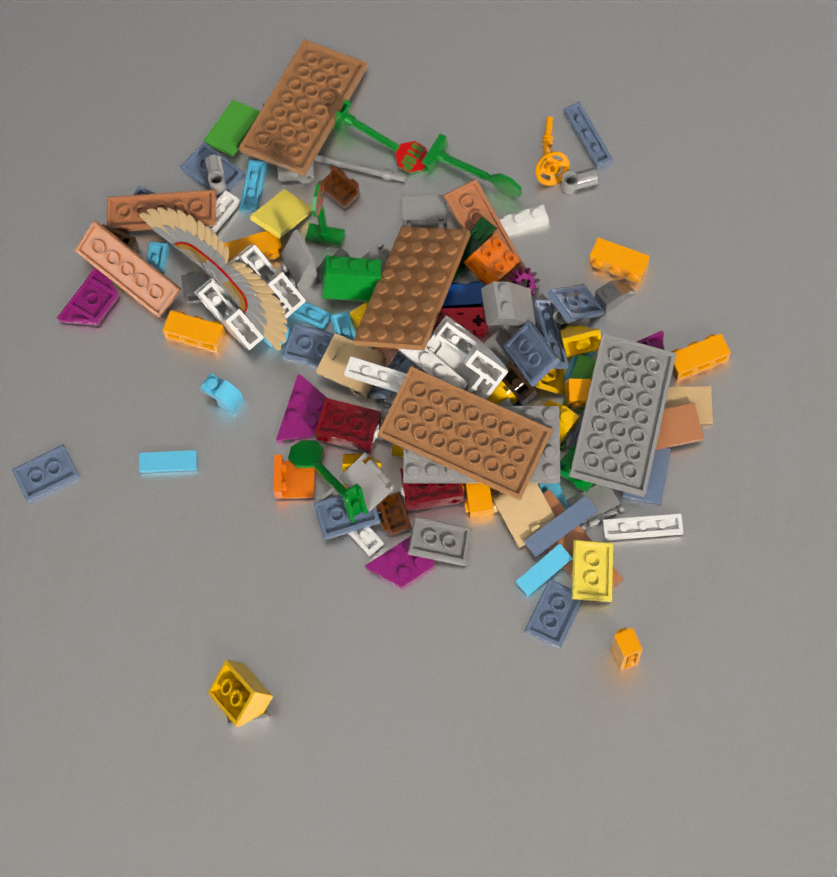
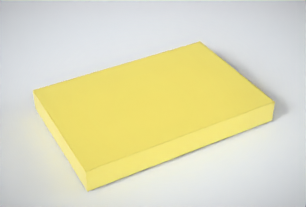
(281, 213)
(592, 571)

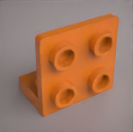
(491, 261)
(292, 481)

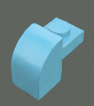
(223, 392)

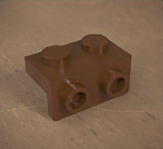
(340, 187)
(394, 514)

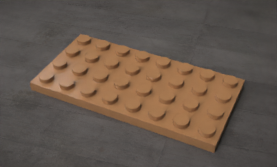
(303, 107)
(412, 288)
(465, 433)

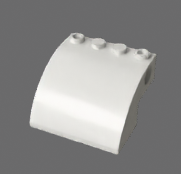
(230, 314)
(466, 357)

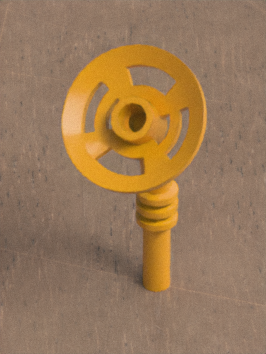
(550, 165)

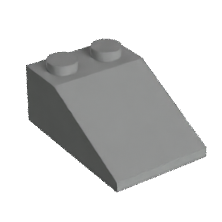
(299, 263)
(507, 304)

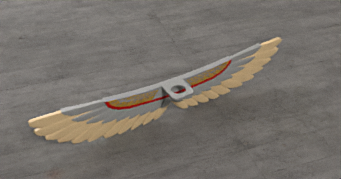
(236, 279)

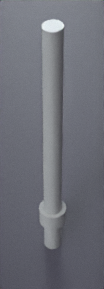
(387, 174)

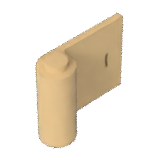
(335, 368)
(526, 515)

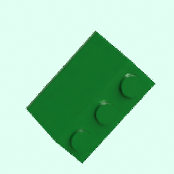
(349, 278)

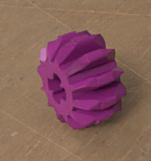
(526, 275)

